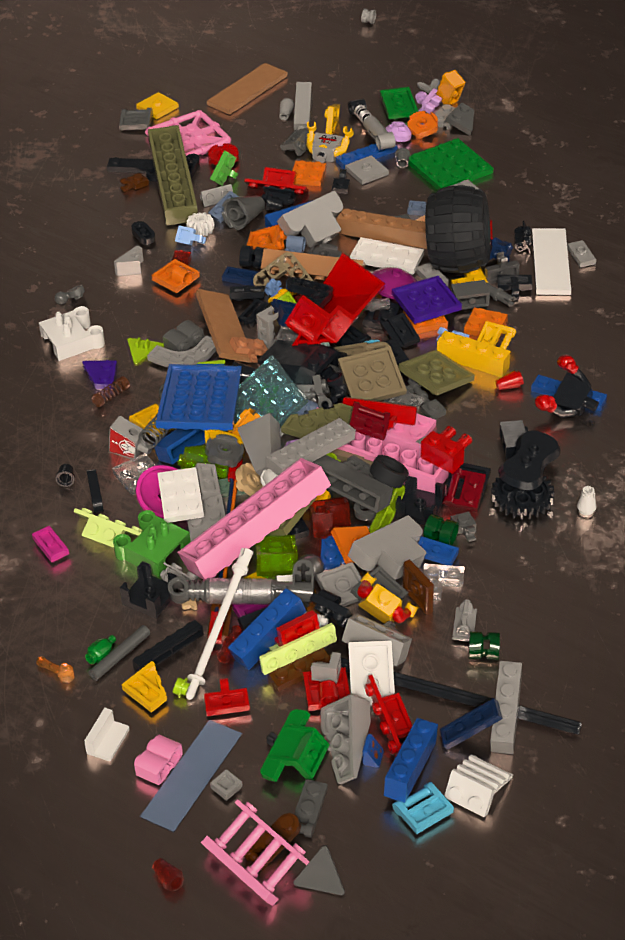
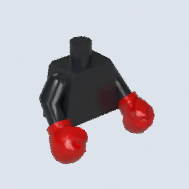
(572, 395)

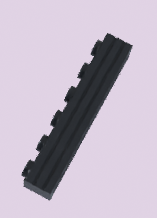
(169, 646)

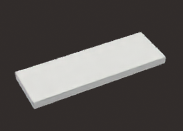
(551, 261)

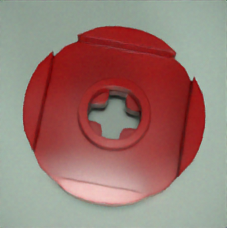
(216, 152)

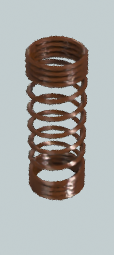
(97, 398)

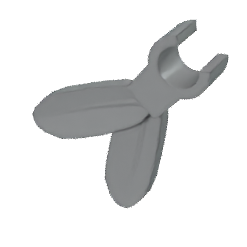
(434, 84)

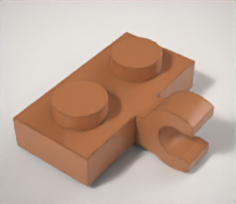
(252, 347)

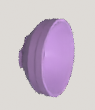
(400, 131)

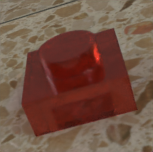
(182, 256)

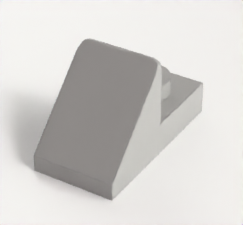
(129, 262)

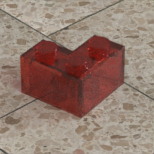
(328, 514)

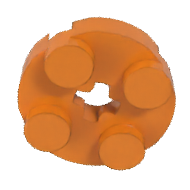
(429, 126)

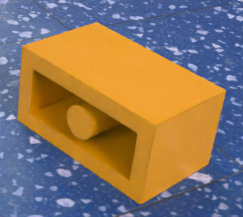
(450, 87)

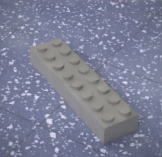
(311, 446)

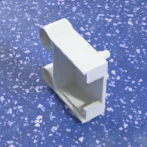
(68, 333)

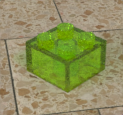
(275, 555)

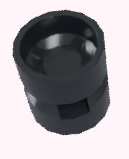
(248, 254)

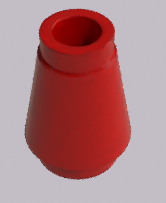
(510, 381)

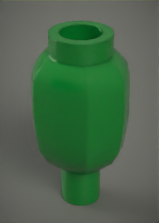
(99, 649)

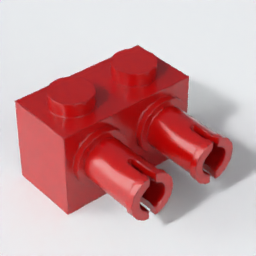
(443, 451)

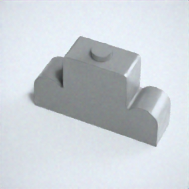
(314, 220)
(389, 547)

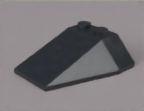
(303, 360)

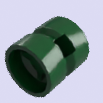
(441, 530)
(476, 645)

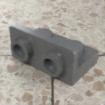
(296, 141)

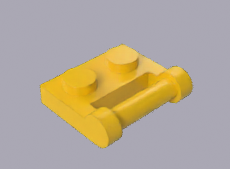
(491, 333)

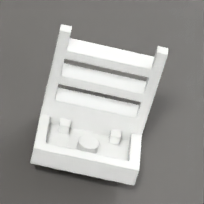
(475, 784)

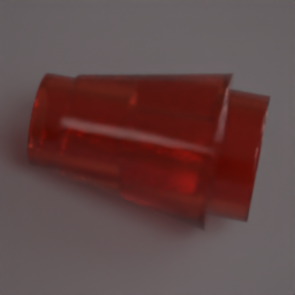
(169, 876)

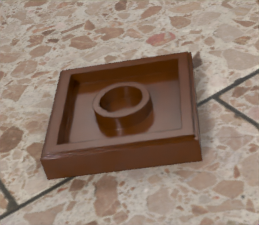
(418, 586)

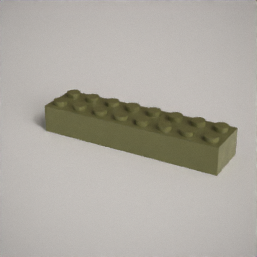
(172, 174)

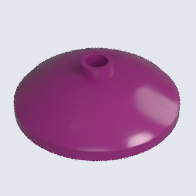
(393, 278)

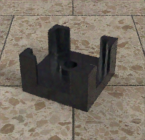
(419, 503)
(148, 593)

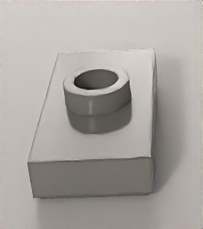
(581, 253)

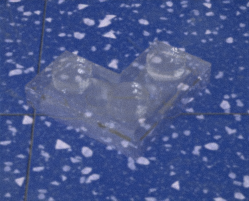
(443, 576)

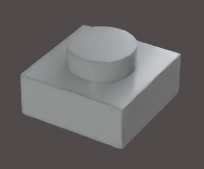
(226, 784)

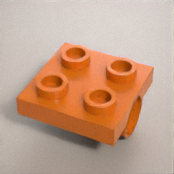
(175, 275)

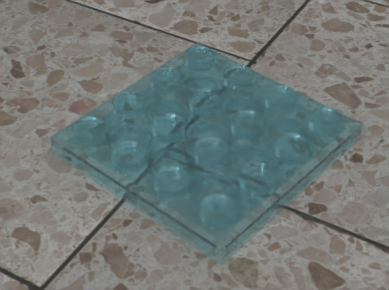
(270, 391)

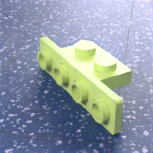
(102, 530)
(297, 648)

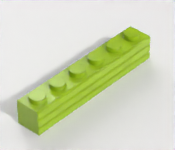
(386, 515)

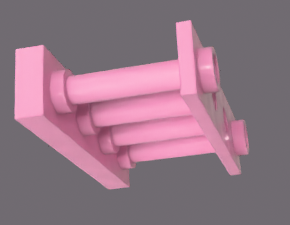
(249, 875)

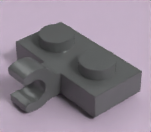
(321, 390)

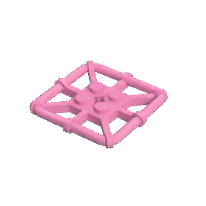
(195, 137)

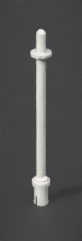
(239, 569)

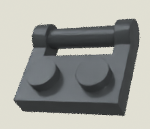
(135, 119)

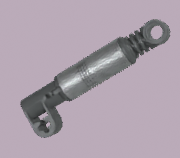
(248, 591)

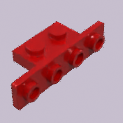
(278, 178)
(398, 413)
(392, 713)

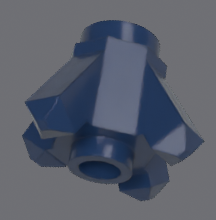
(500, 246)

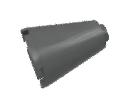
(242, 210)

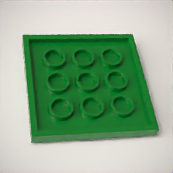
(449, 164)

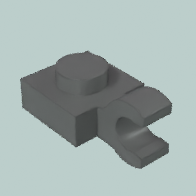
(466, 525)

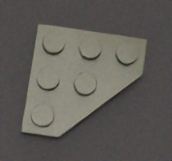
(305, 424)

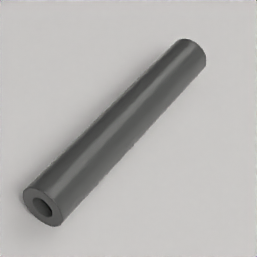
(119, 652)

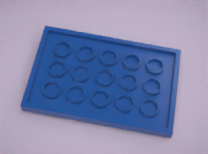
(199, 397)

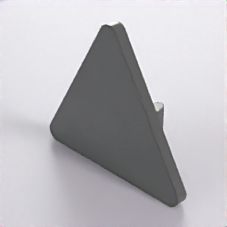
(321, 874)

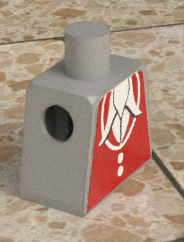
(124, 439)

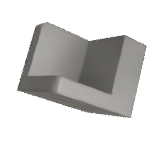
(327, 671)

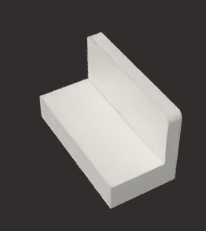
(105, 736)

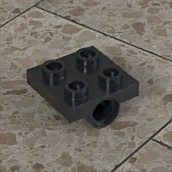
(329, 605)

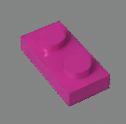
(50, 544)

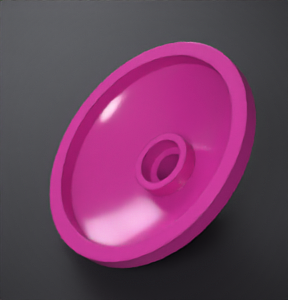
(148, 489)

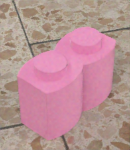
(158, 759)

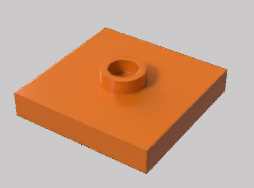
(346, 536)

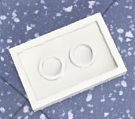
(180, 495)
(371, 659)

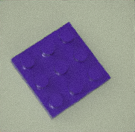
(426, 299)

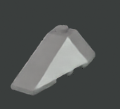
(346, 729)

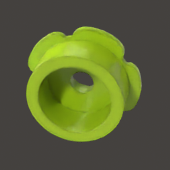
(181, 687)

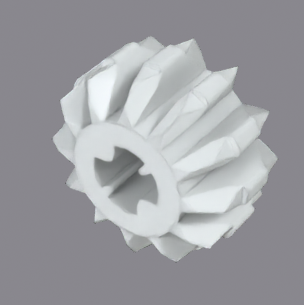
(202, 223)

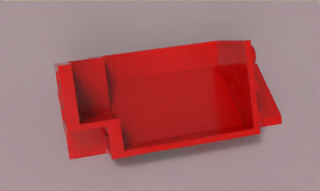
(352, 293)

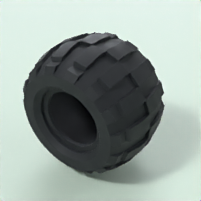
(458, 229)

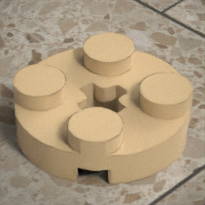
(247, 479)

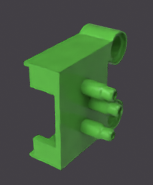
(152, 544)

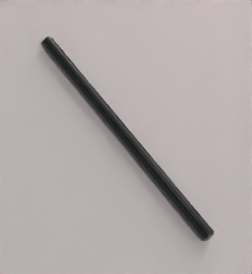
(477, 700)

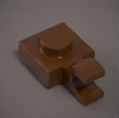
(136, 181)

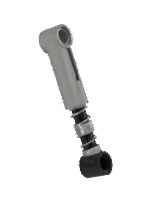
(382, 137)

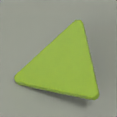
(141, 348)

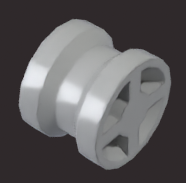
(368, 16)

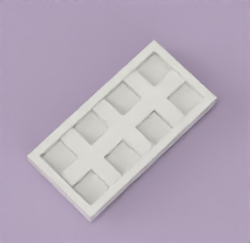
(386, 254)

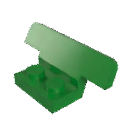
(295, 747)

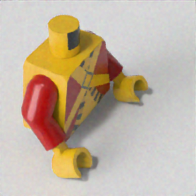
(383, 603)

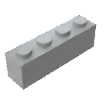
(508, 698)

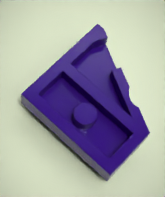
(101, 372)

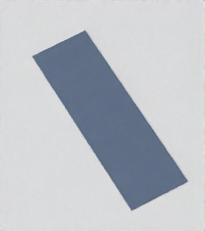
(191, 775)

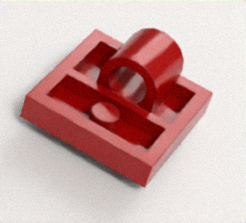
(326, 692)

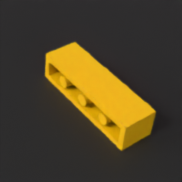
(474, 354)

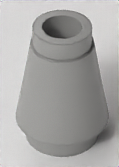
(286, 107)

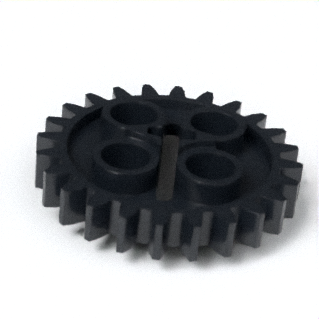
(522, 501)

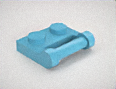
(426, 812)

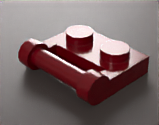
(369, 421)
(471, 490)

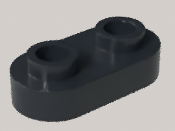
(143, 232)

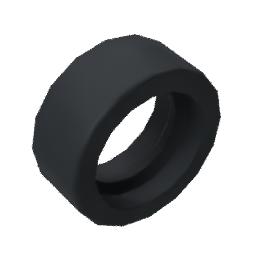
(389, 471)

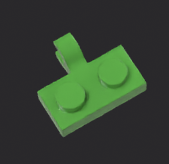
(223, 169)

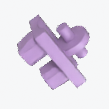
(429, 102)

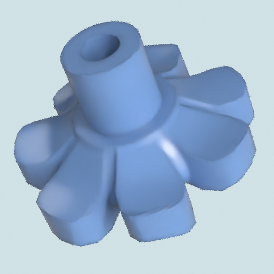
(273, 287)

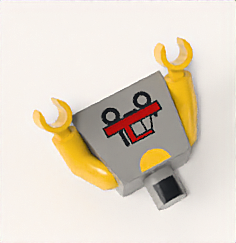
(327, 146)

